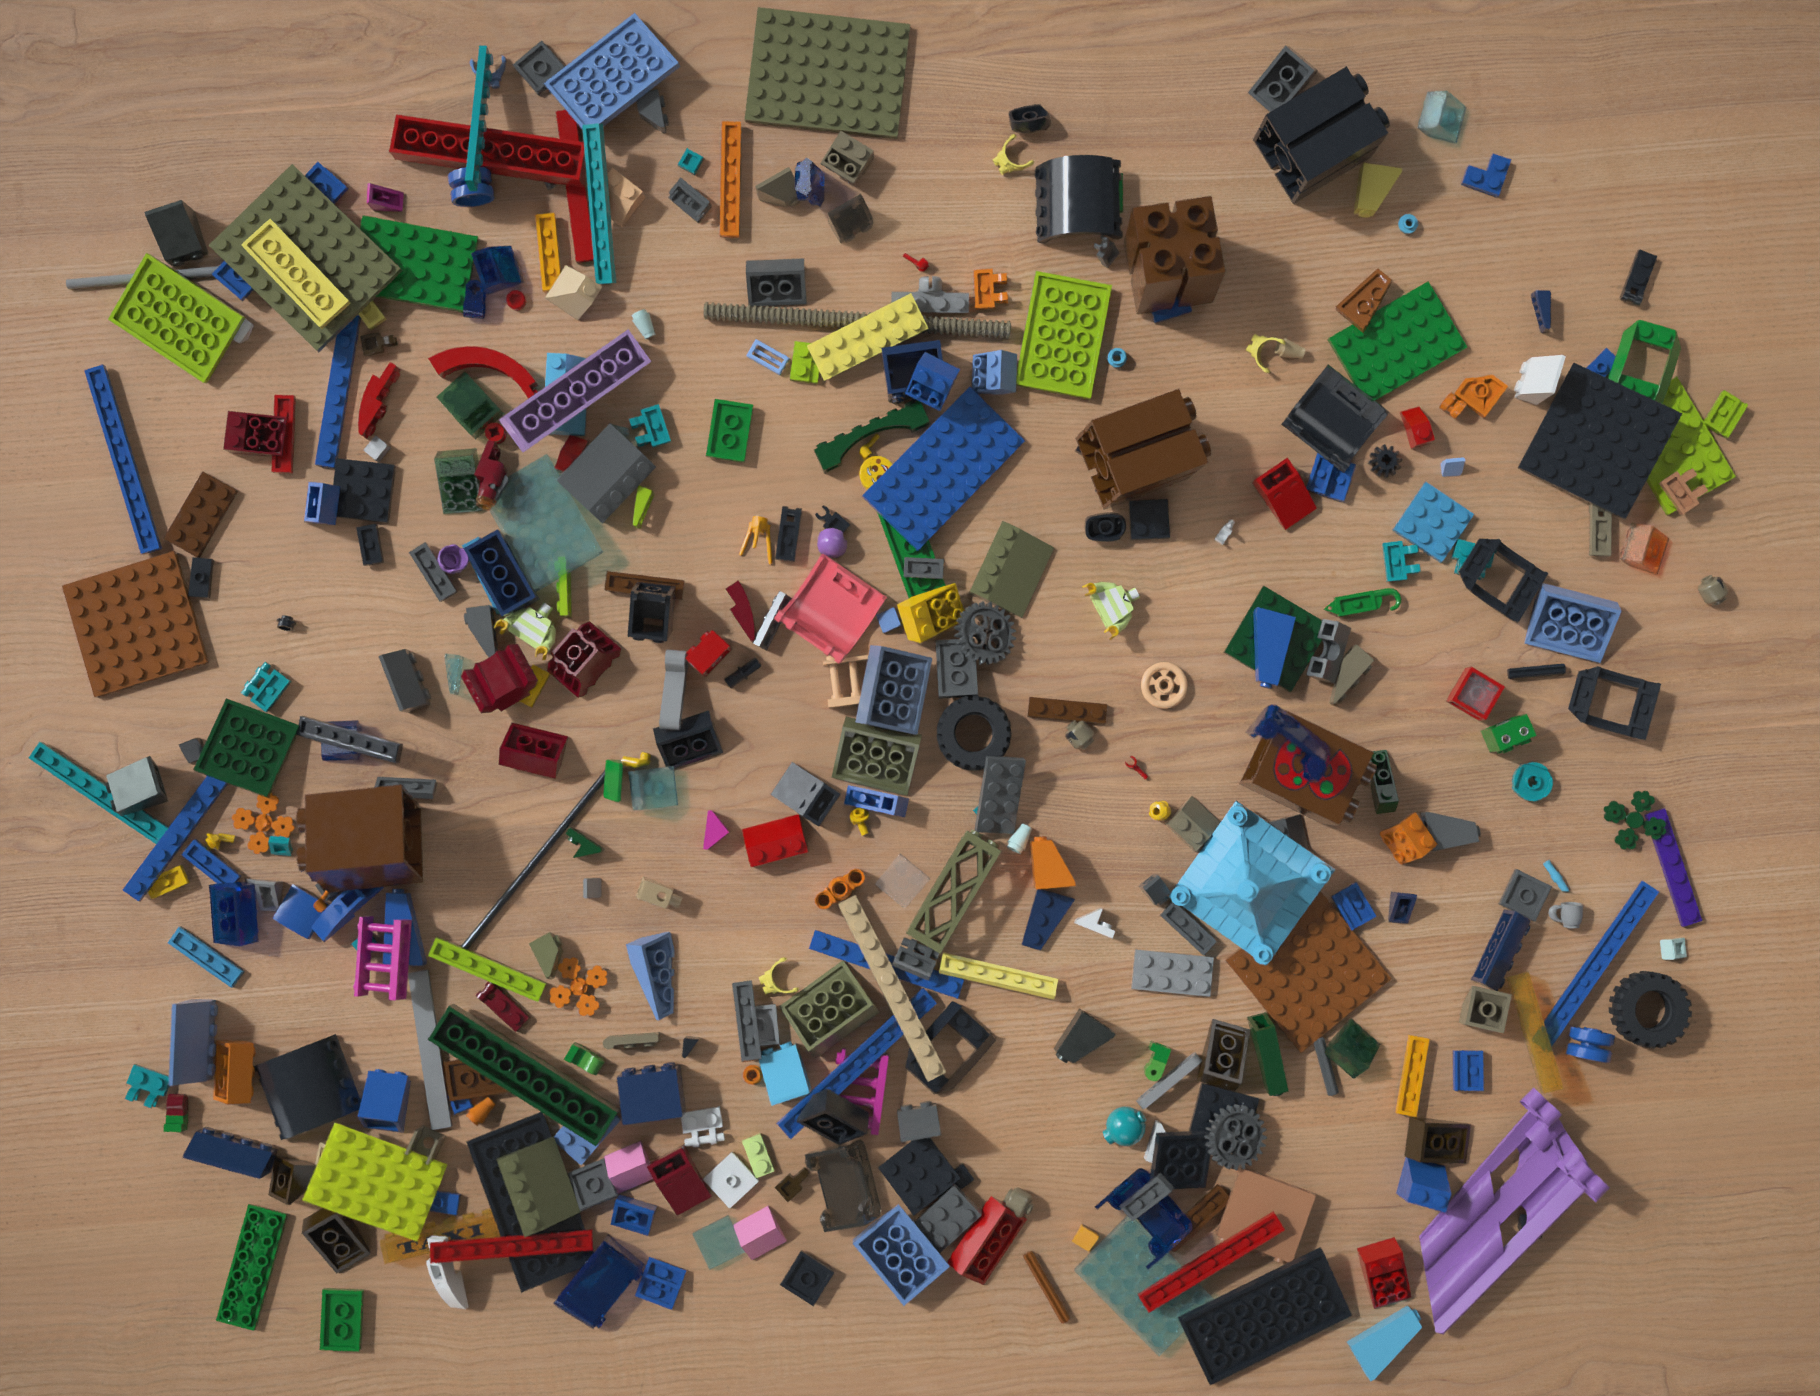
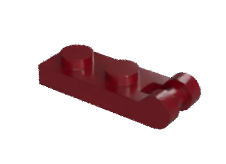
(503, 1006)

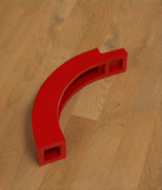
(480, 357)

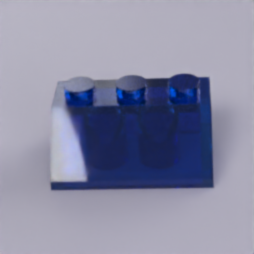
(234, 913)

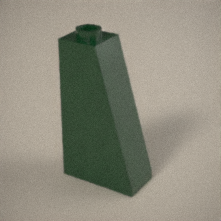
(1268, 1053)

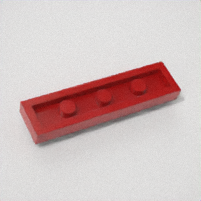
(285, 406)

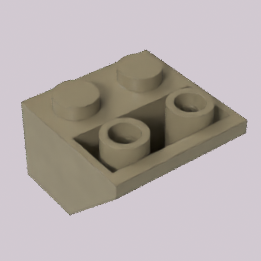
(848, 157)

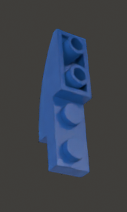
(342, 911)

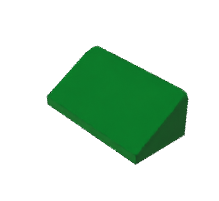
(613, 780)

